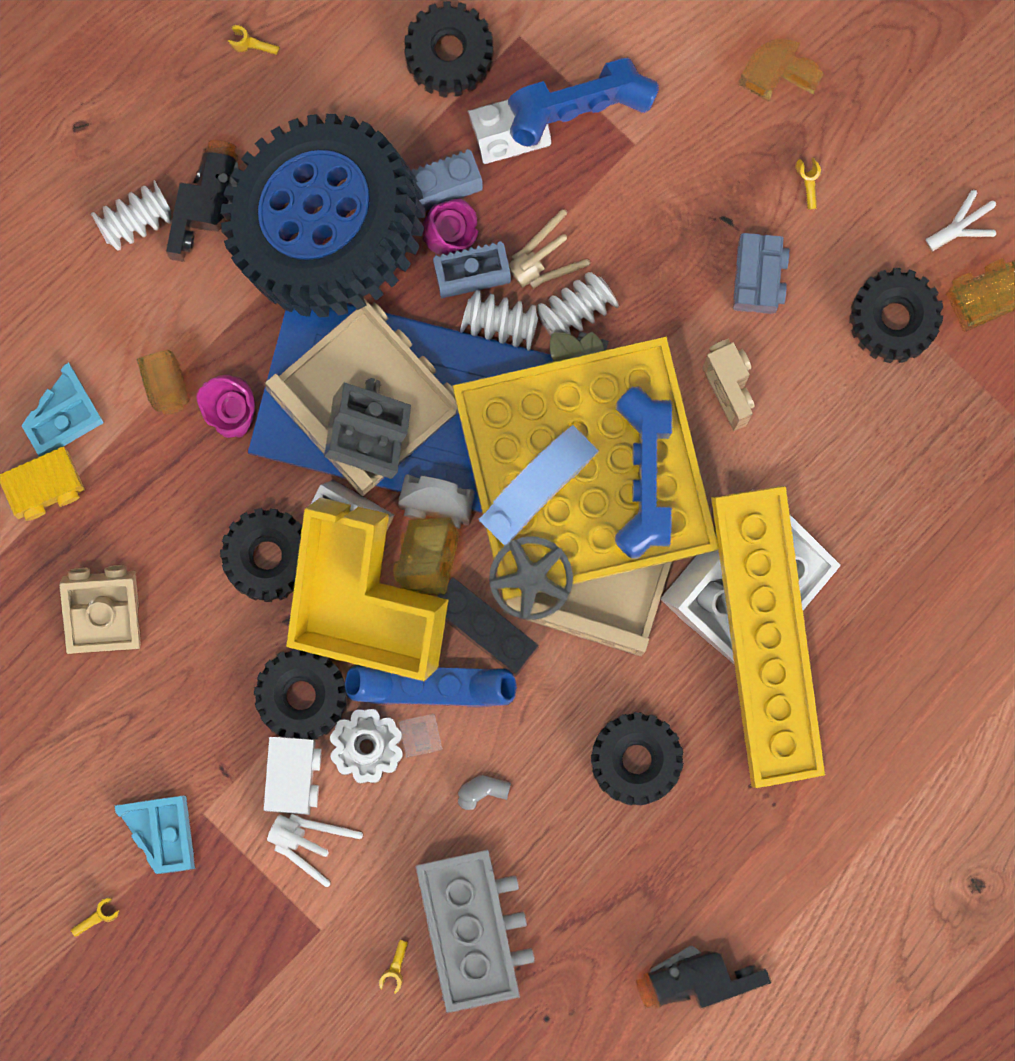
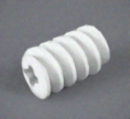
(133, 217)
(576, 305)
(500, 320)

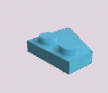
(61, 414)
(162, 832)

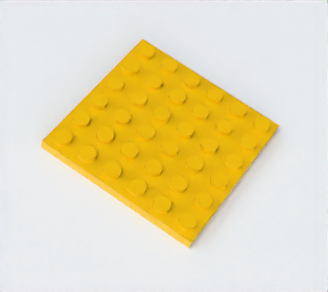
(522, 412)

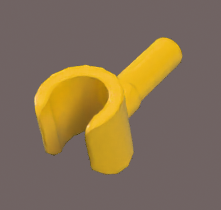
(249, 42)
(809, 179)
(94, 919)
(395, 966)

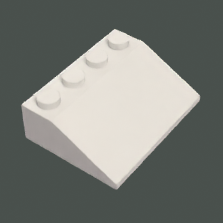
(700, 596)

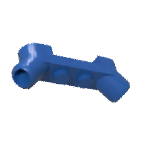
(617, 83)
(652, 523)
(442, 687)

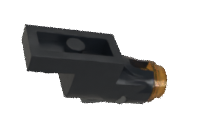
(201, 204)
(698, 975)

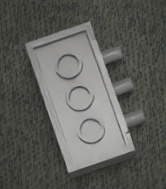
(471, 931)

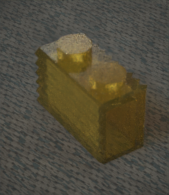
(984, 296)
(163, 382)
(427, 555)

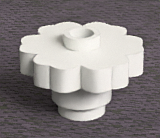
(349, 736)

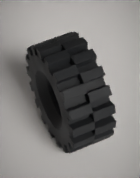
(448, 75)
(908, 291)
(239, 550)
(273, 689)
(664, 752)

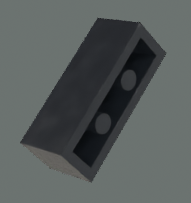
(487, 628)

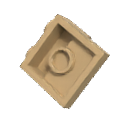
(727, 375)
(100, 610)

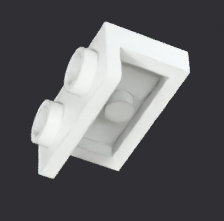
(493, 135)

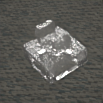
(420, 735)

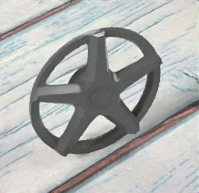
(531, 578)

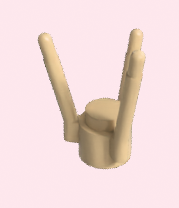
(527, 265)

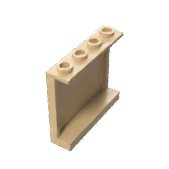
(352, 353)
(607, 609)

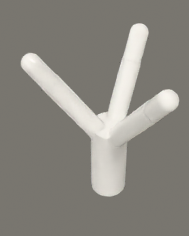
(956, 229)

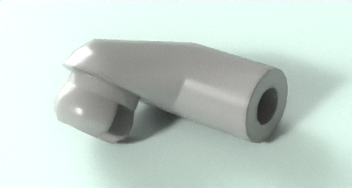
(480, 787)

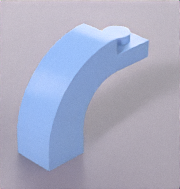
(538, 484)

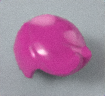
(450, 227)
(227, 405)

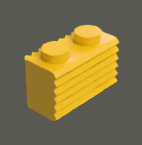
(41, 484)

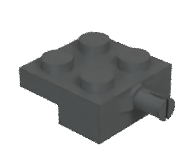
(367, 428)

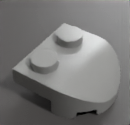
(436, 499)

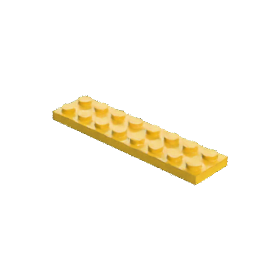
(768, 636)

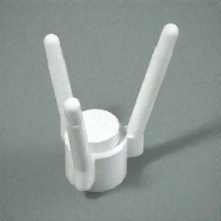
(288, 834)

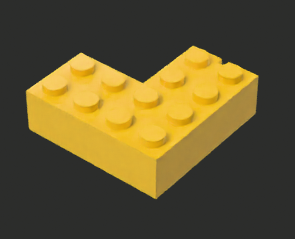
(343, 607)

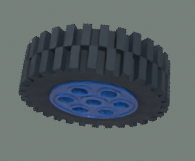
(362, 246)

